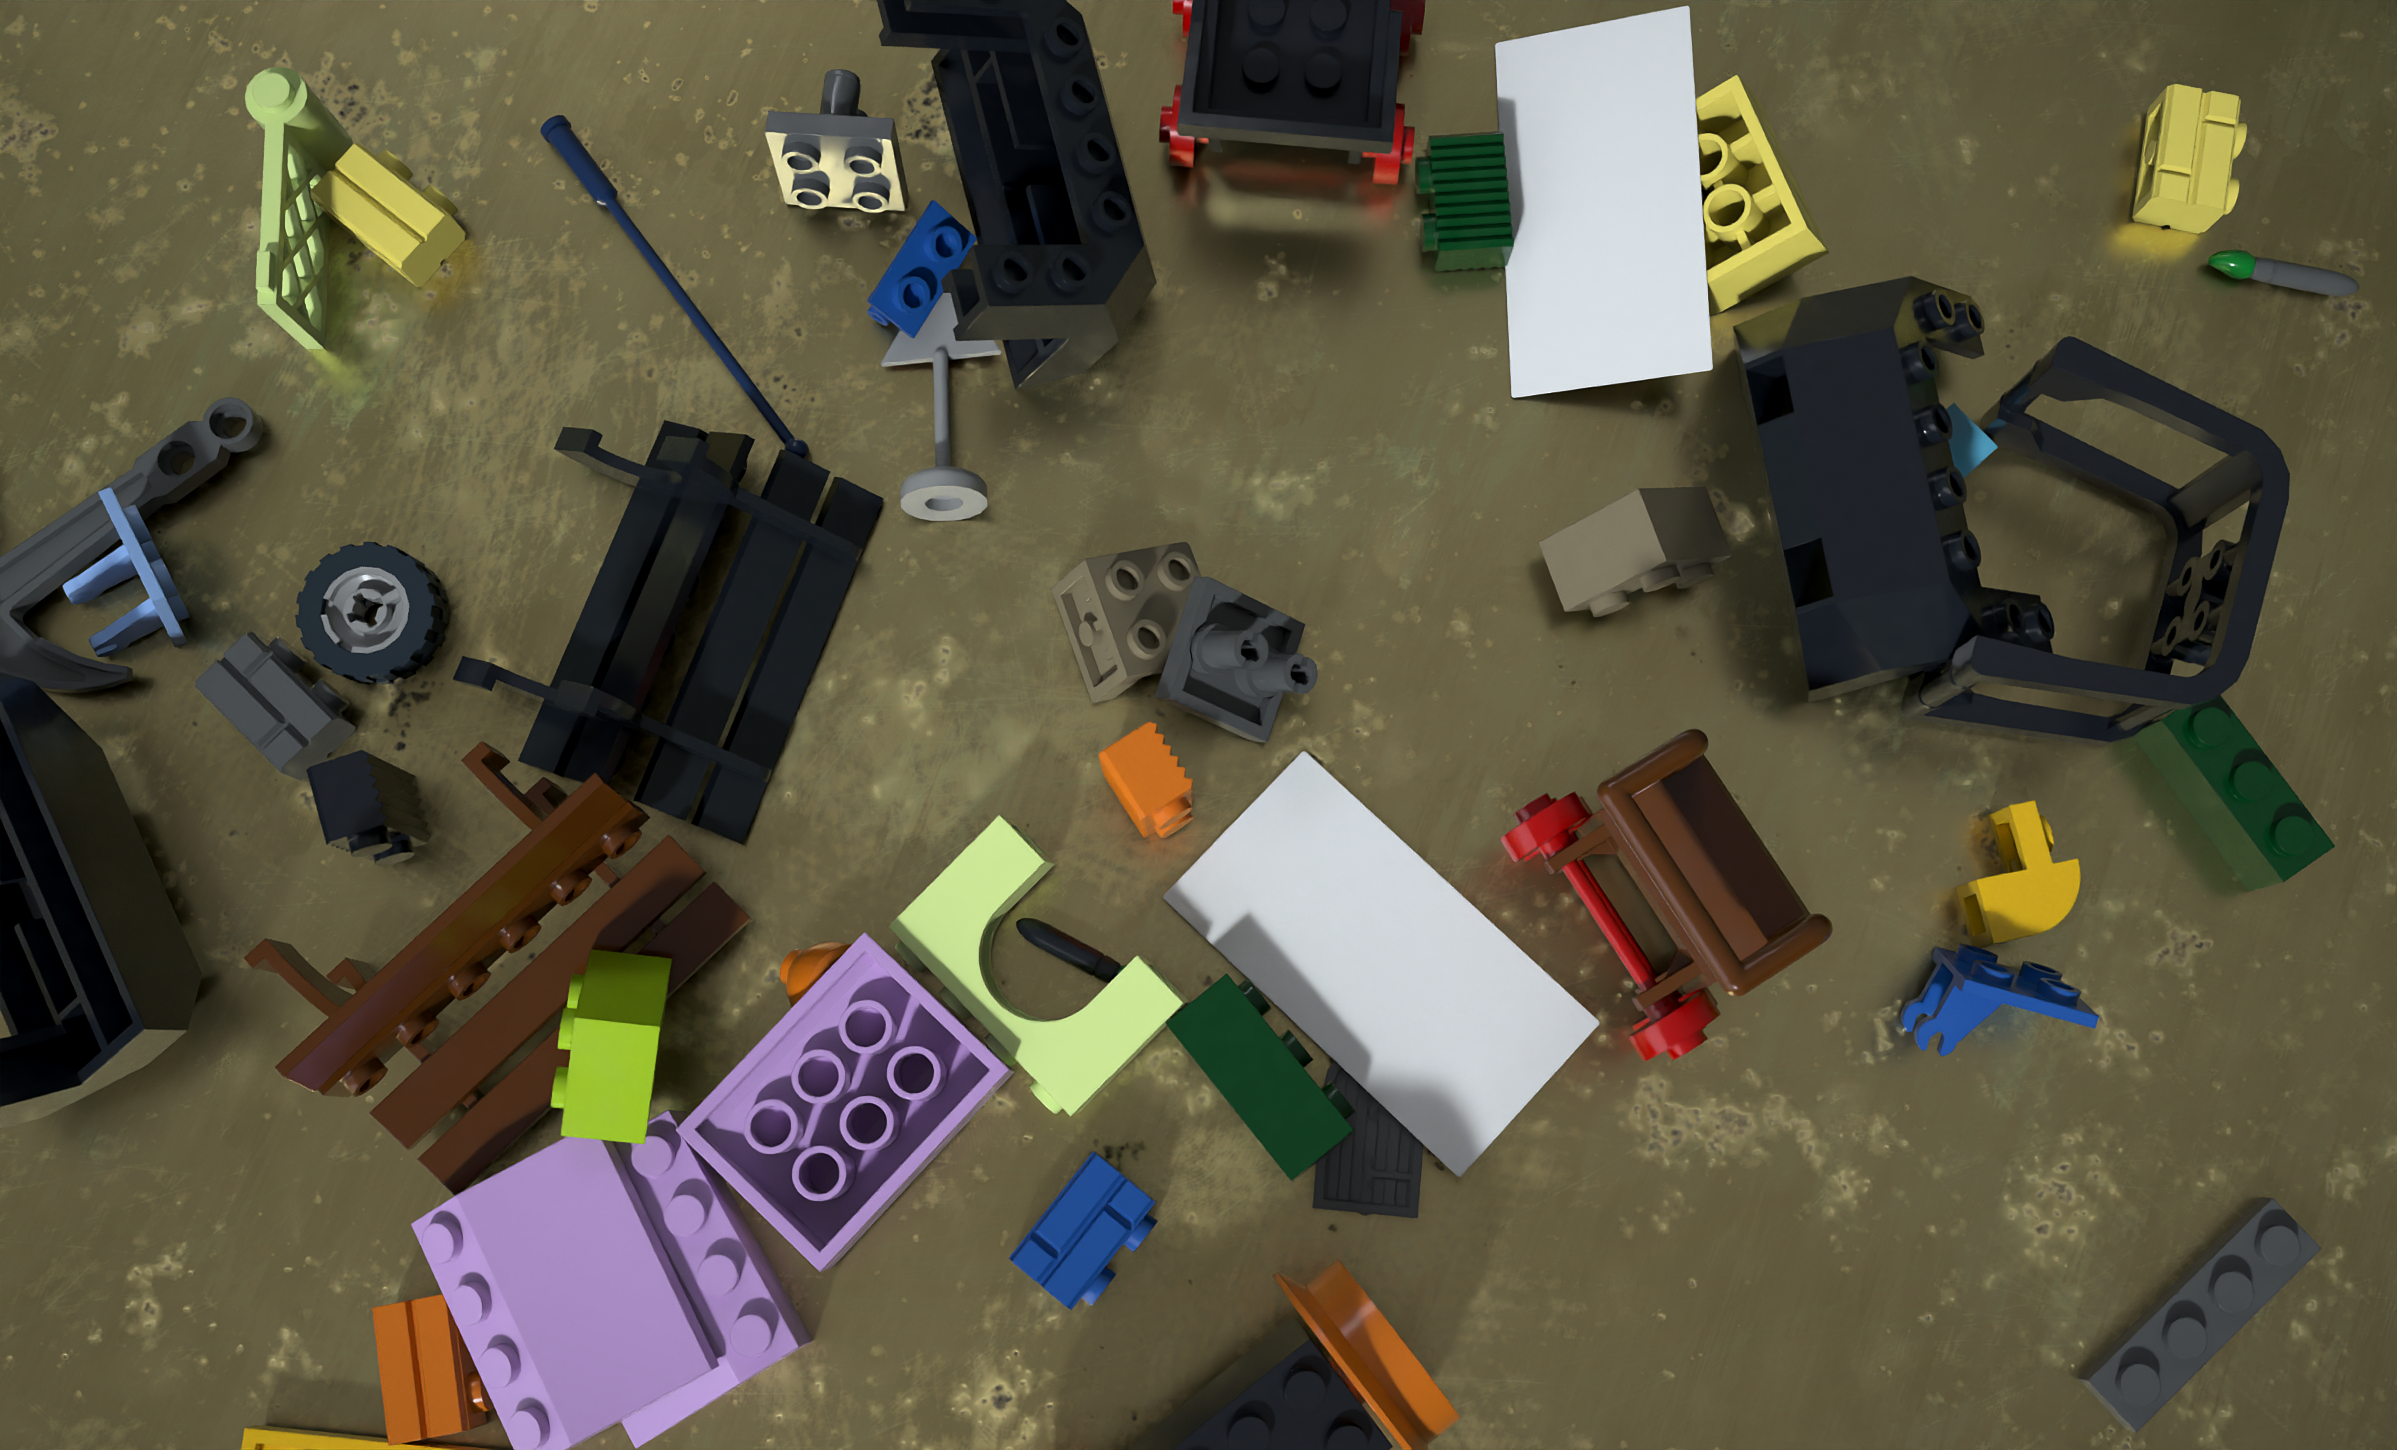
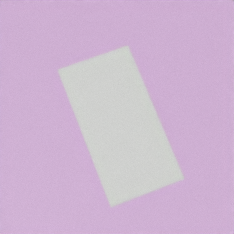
(1603, 205)
(1381, 962)

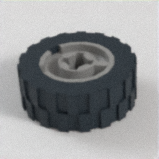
(407, 624)

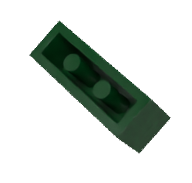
(2234, 793)
(1263, 1075)

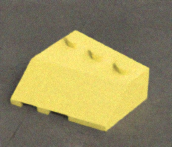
(1750, 199)

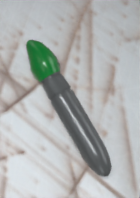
(2242, 265)

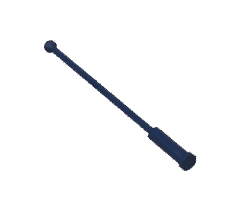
(559, 133)

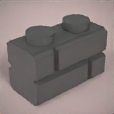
(276, 704)

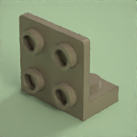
(1125, 613)

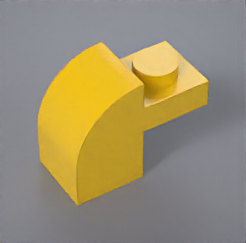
(2030, 893)

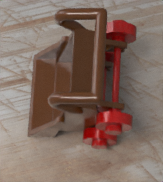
(1700, 874)

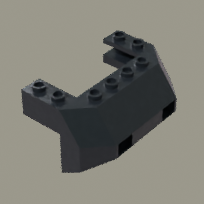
(1042, 179)
(1868, 484)
(87, 933)

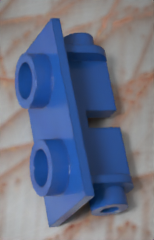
(915, 275)

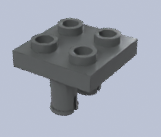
(839, 153)
(1234, 660)

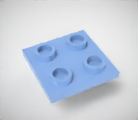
(134, 557)

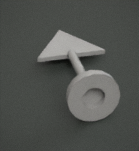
(942, 490)

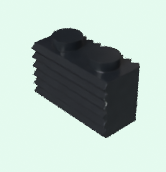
(368, 807)

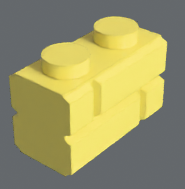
(2189, 159)
(388, 213)

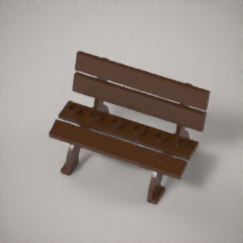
(459, 946)

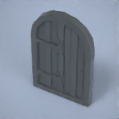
(1373, 1167)

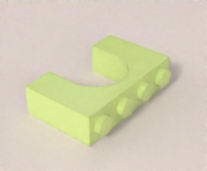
(953, 935)

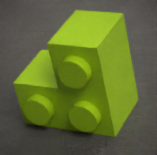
(614, 1045)

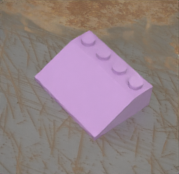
(844, 1102)
(719, 1268)
(564, 1294)

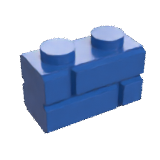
(1084, 1231)

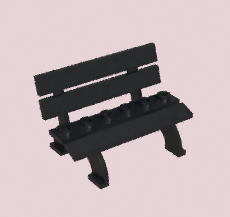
(641, 596)

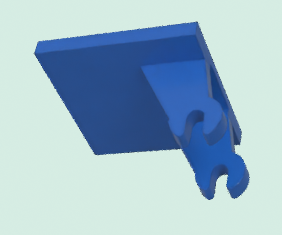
(1973, 985)

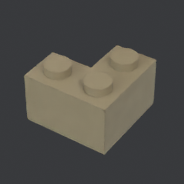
(1636, 544)

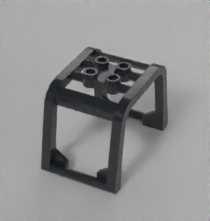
(2202, 605)

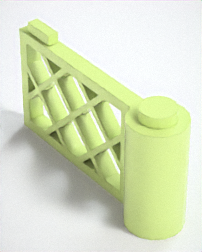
(299, 149)

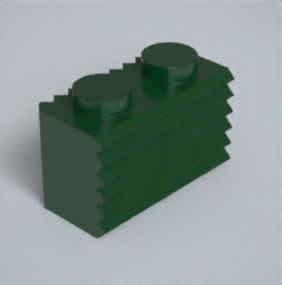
(1467, 201)

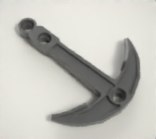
(87, 530)

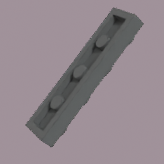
(2199, 1313)

